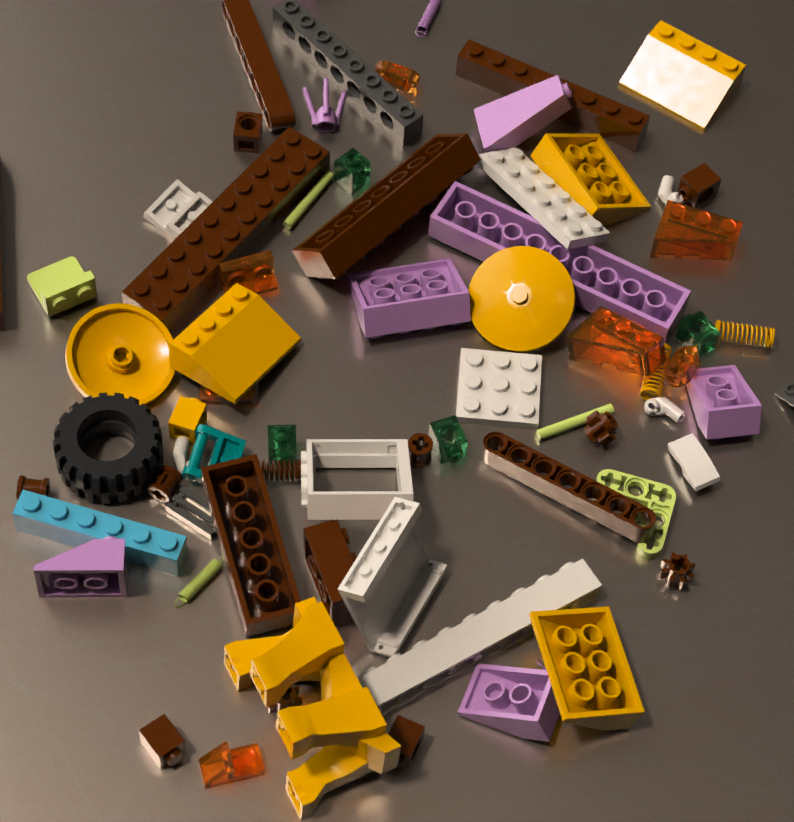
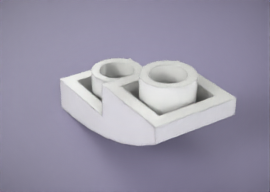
(695, 462)

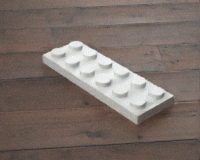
(543, 198)

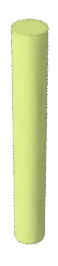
(309, 198)
(570, 423)

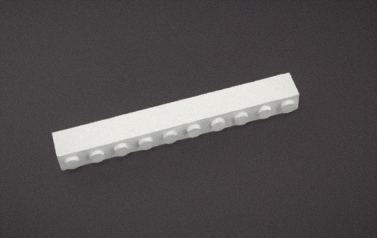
(477, 636)

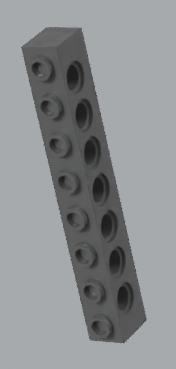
(348, 71)

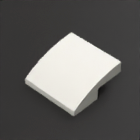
(176, 209)

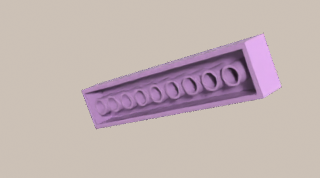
(485, 226)

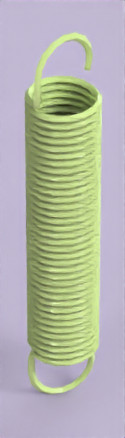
(200, 581)

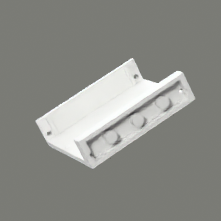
(391, 580)

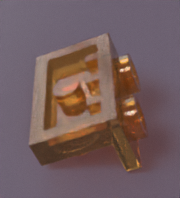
(251, 271)

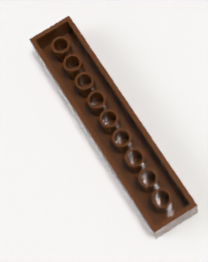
(228, 228)

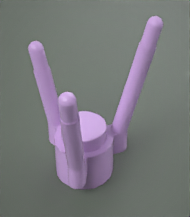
(325, 118)

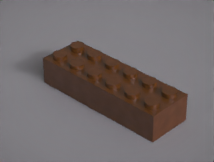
(251, 544)

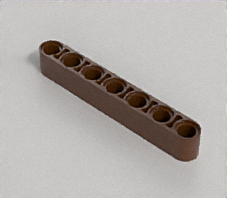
(259, 64)
(575, 497)

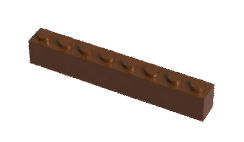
(588, 111)

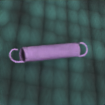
(428, 16)

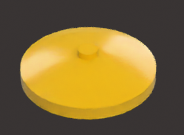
(521, 299)
(119, 352)

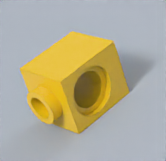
(186, 417)

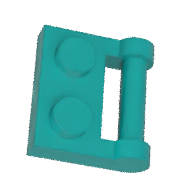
(225, 448)

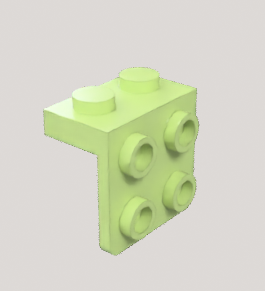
(62, 285)

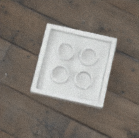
(499, 388)

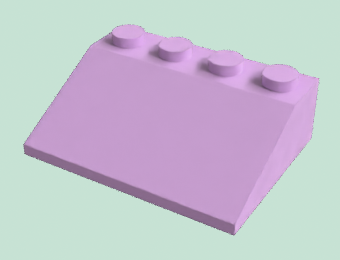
(409, 298)

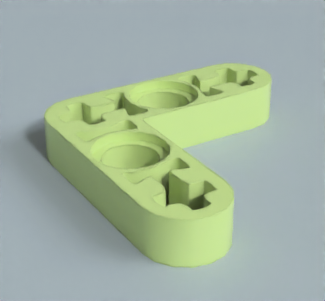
(661, 509)

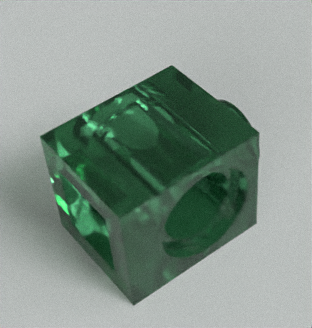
(352, 171)
(707, 335)
(449, 430)
(282, 443)

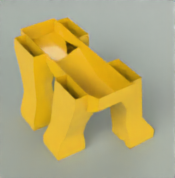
(343, 720)

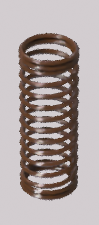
(297, 470)

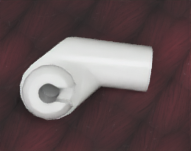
(665, 191)
(663, 406)
(180, 453)

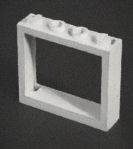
(353, 454)

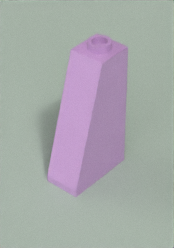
(522, 114)

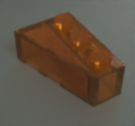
(695, 233)
(616, 342)

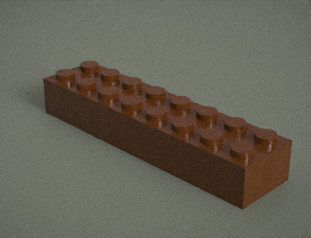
(386, 206)

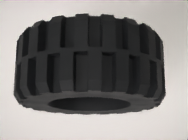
(104, 417)

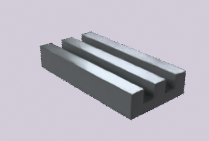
(187, 519)

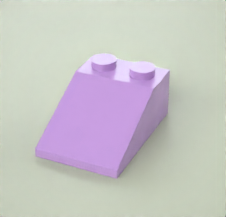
(724, 403)
(85, 571)
(512, 701)

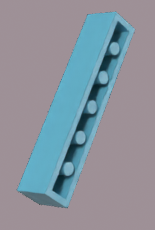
(78, 525)

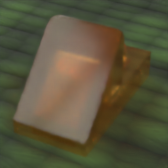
(230, 765)

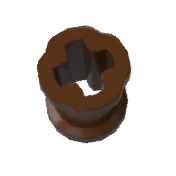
(416, 449)
(165, 483)
(33, 485)

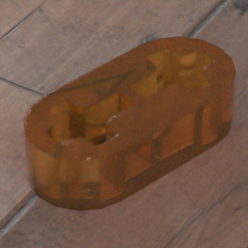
(398, 76)
(682, 366)

